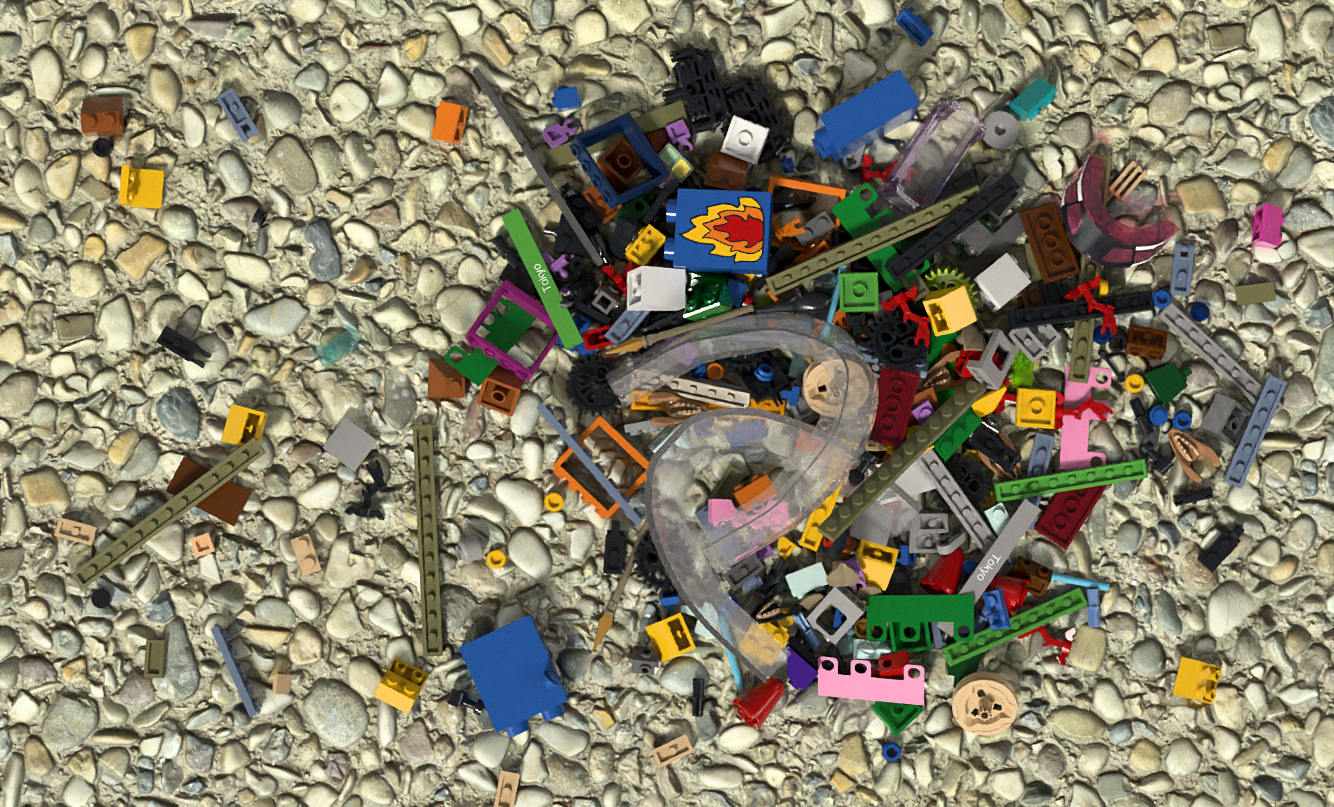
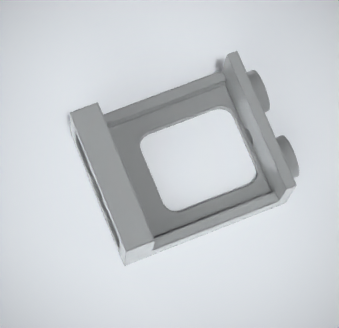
(984, 369)
(846, 603)

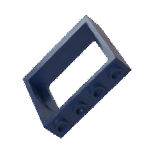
(626, 125)

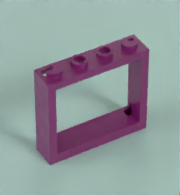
(528, 304)

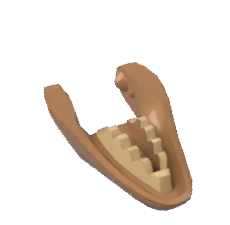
(940, 376)
(678, 408)
(1188, 450)
(1016, 474)

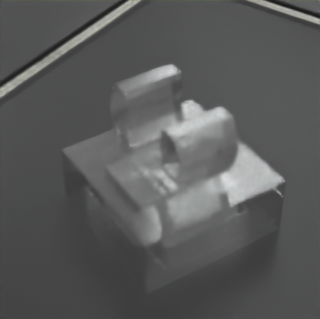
(1039, 552)

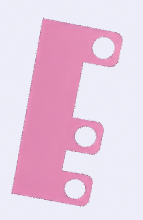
(1075, 432)
(868, 688)

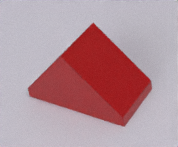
(596, 339)

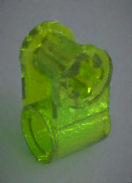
(1022, 375)

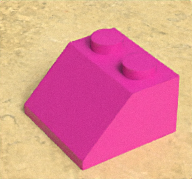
(1267, 226)

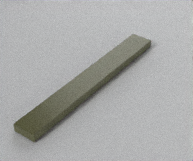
(647, 123)

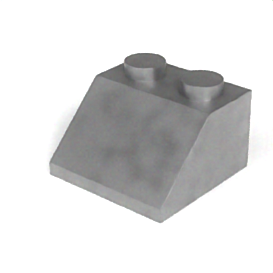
(1226, 420)

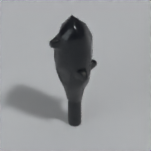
(799, 304)

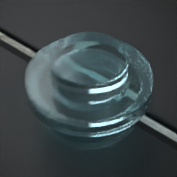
(828, 280)
(846, 644)

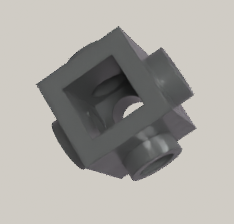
(607, 297)
(644, 660)

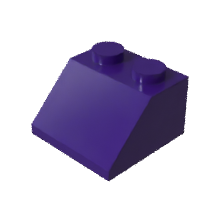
(799, 671)

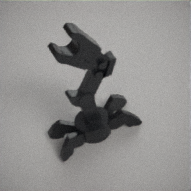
(377, 476)

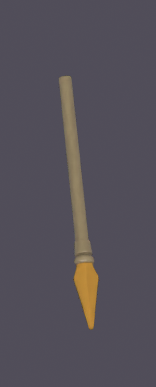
(634, 344)
(605, 621)

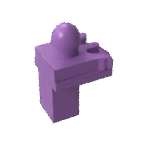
(557, 267)

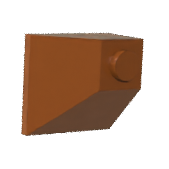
(445, 380)

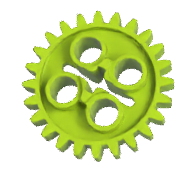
(939, 276)

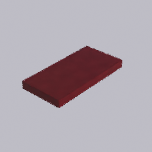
(893, 406)
(1067, 514)

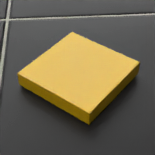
(1035, 408)

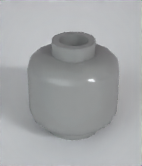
(470, 548)

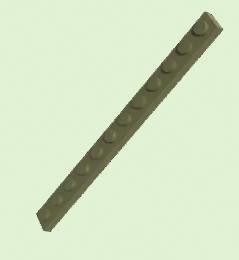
(869, 242)
(1083, 330)
(901, 459)
(168, 513)
(427, 540)

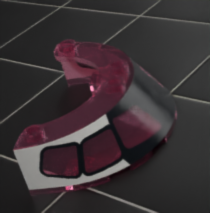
(1097, 232)

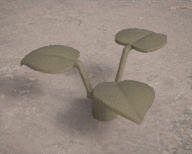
(973, 339)
(842, 576)

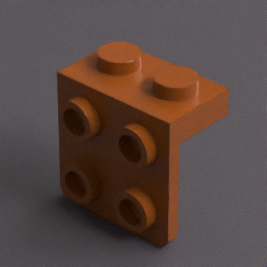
(594, 197)

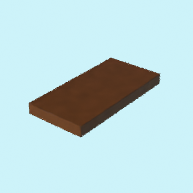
(1049, 243)
(224, 503)

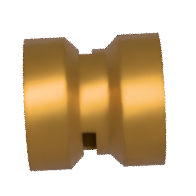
(861, 630)

